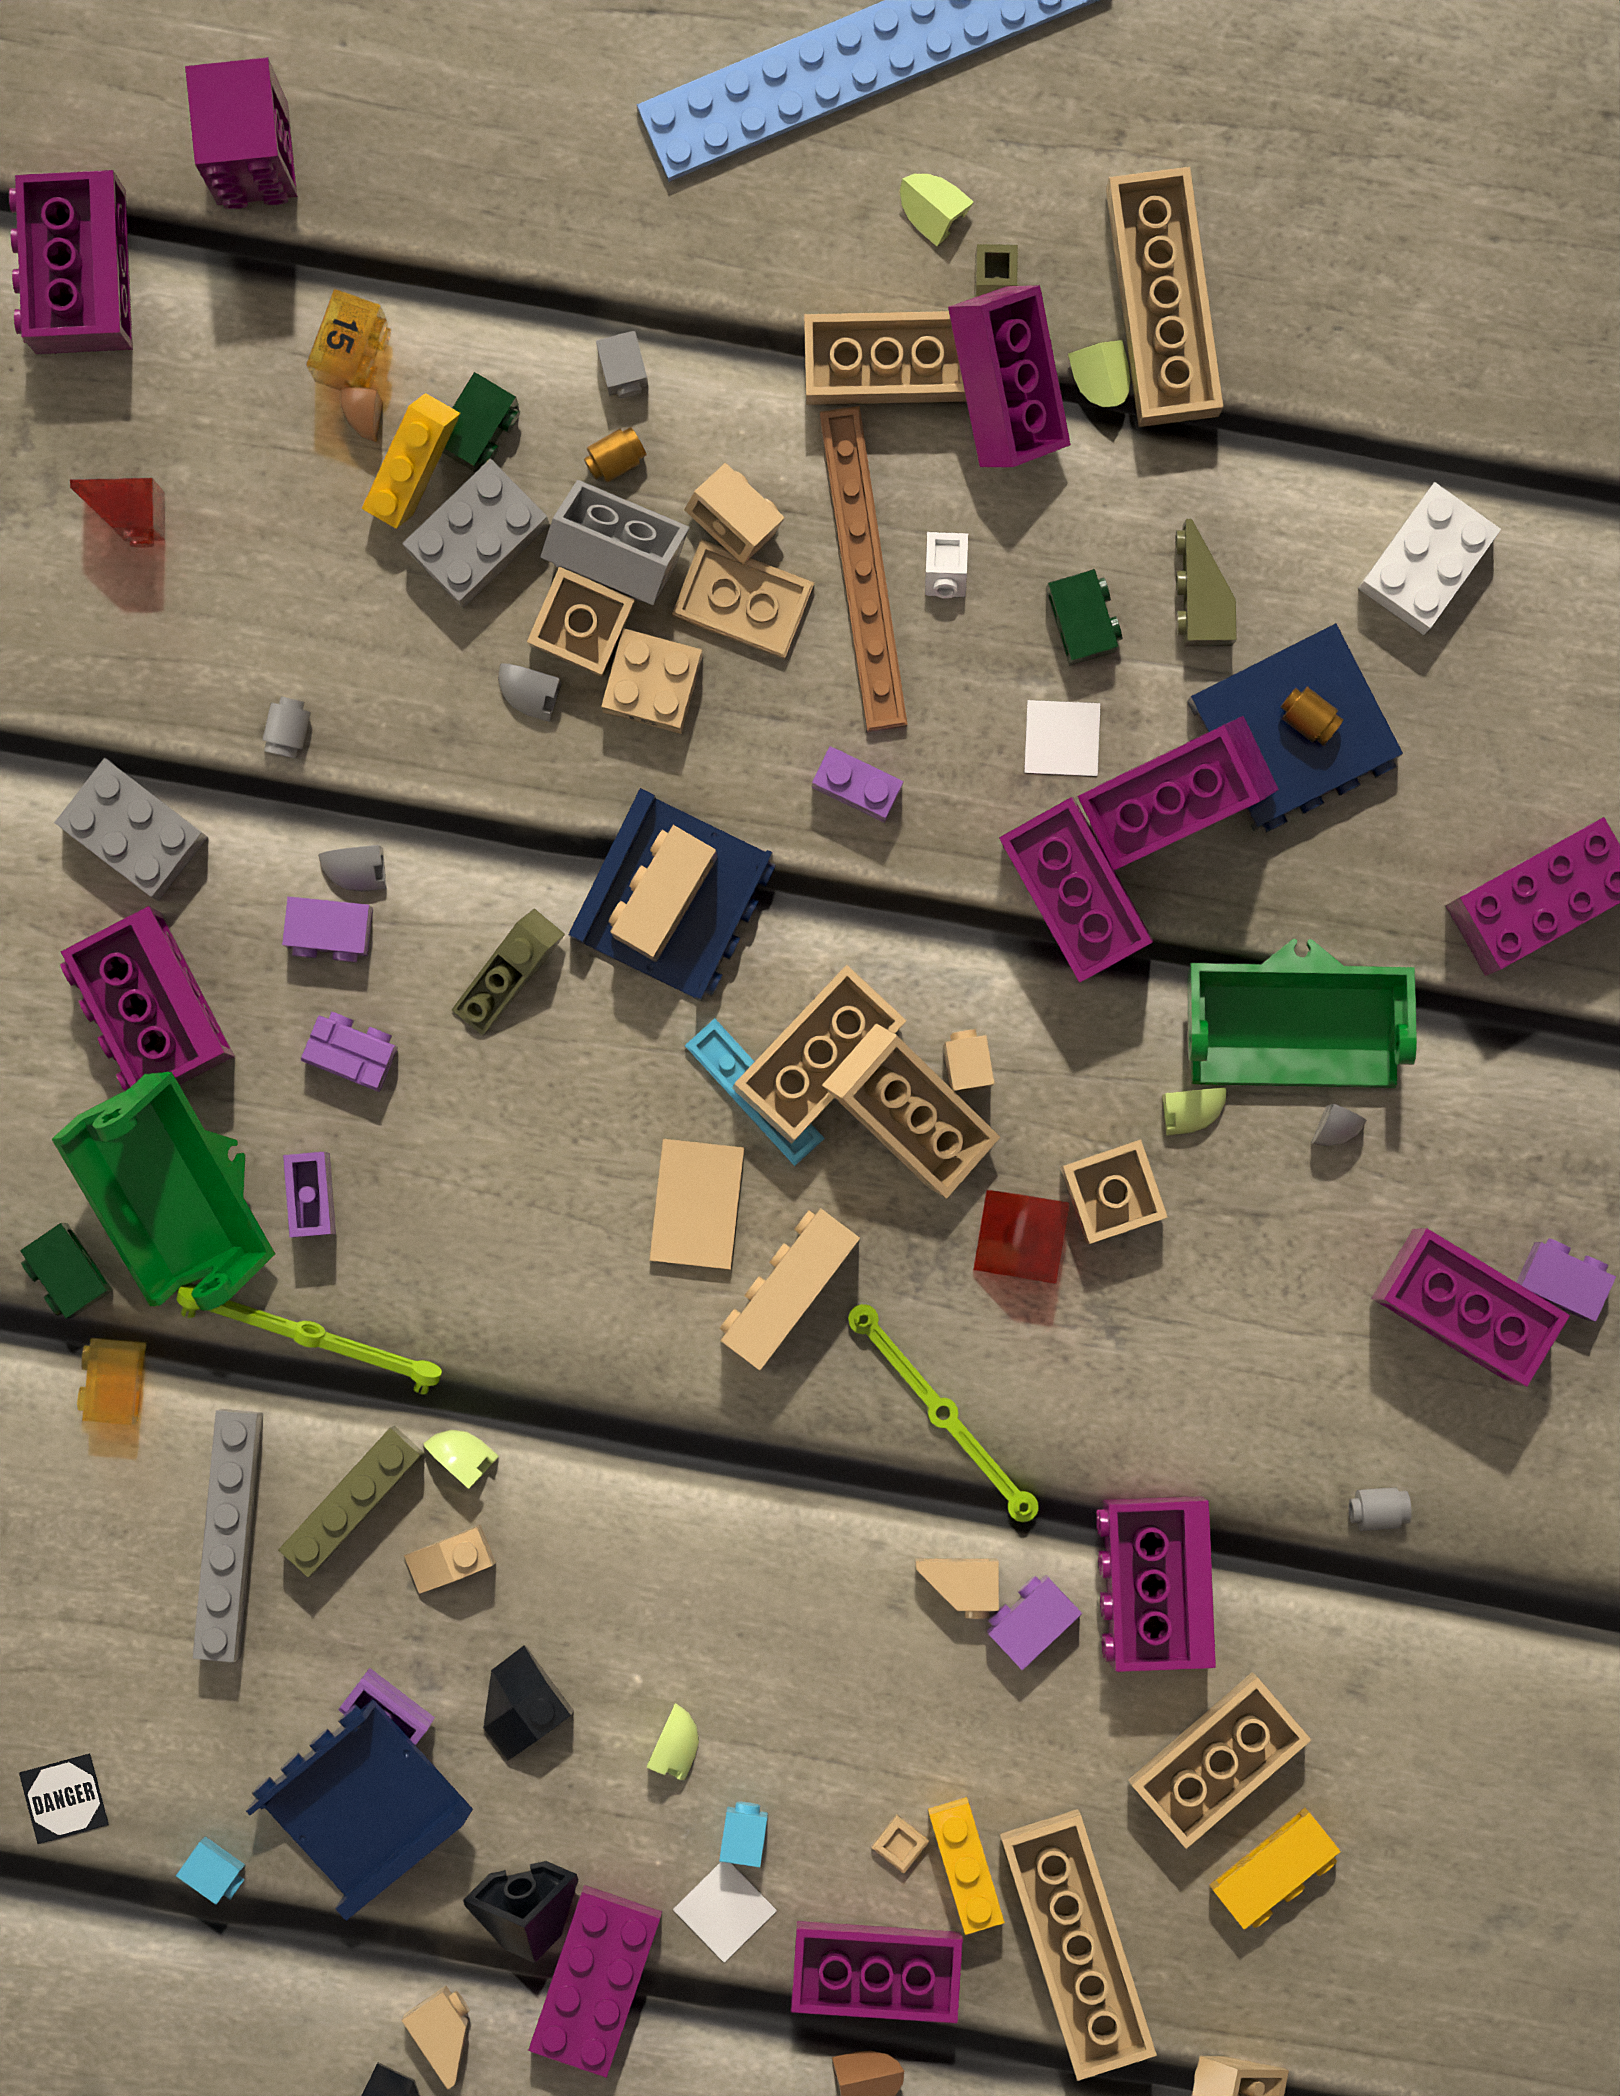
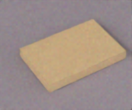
(743, 601)
(696, 1204)

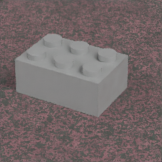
(476, 533)
(614, 542)
(131, 829)

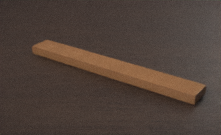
(863, 569)

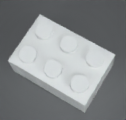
(1429, 558)

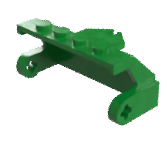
(1300, 1022)
(166, 1192)

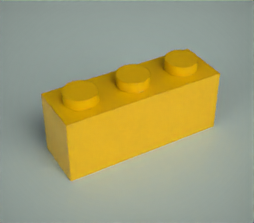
(410, 460)
(966, 1865)
(1276, 1869)

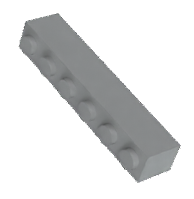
(227, 1535)

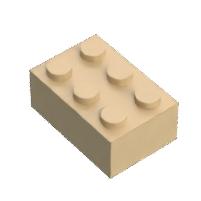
(662, 892)

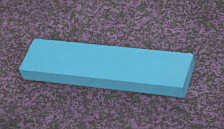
(726, 1064)

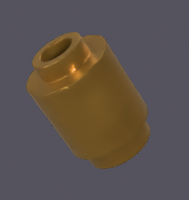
(614, 454)
(1311, 715)

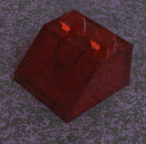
(128, 506)
(1021, 1236)

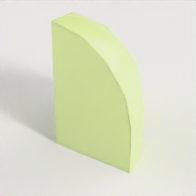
(932, 204)
(1102, 373)
(1192, 1109)
(461, 1454)
(676, 1745)

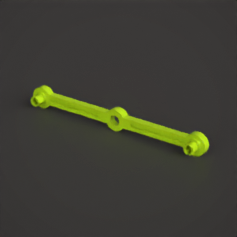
(313, 1335)
(1021, 1504)

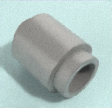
(286, 727)
(1380, 1509)

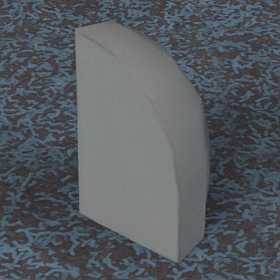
(529, 690)
(356, 867)
(1337, 1126)

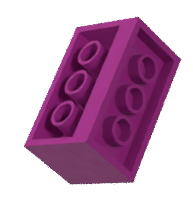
(241, 132)
(77, 222)
(1178, 793)
(1076, 889)
(1540, 898)
(159, 978)
(1470, 1306)
(1185, 1587)

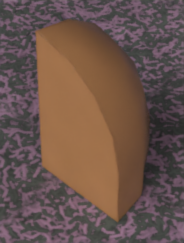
(362, 410)
(868, 2074)

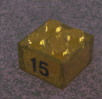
(348, 342)

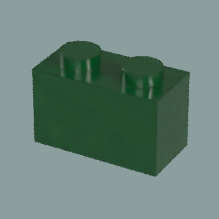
(483, 417)
(1083, 616)
(64, 1271)

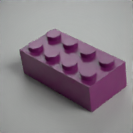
(1009, 376)
(877, 1972)
(595, 1981)

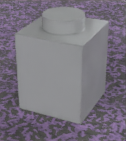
(622, 364)

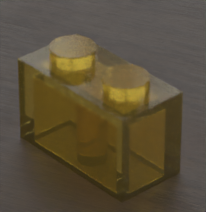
(112, 1381)

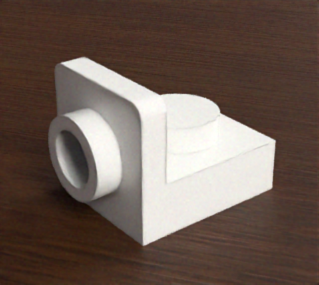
(946, 564)

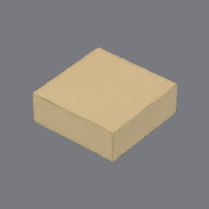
(900, 1843)

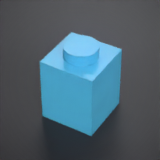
(743, 1834)
(212, 1871)

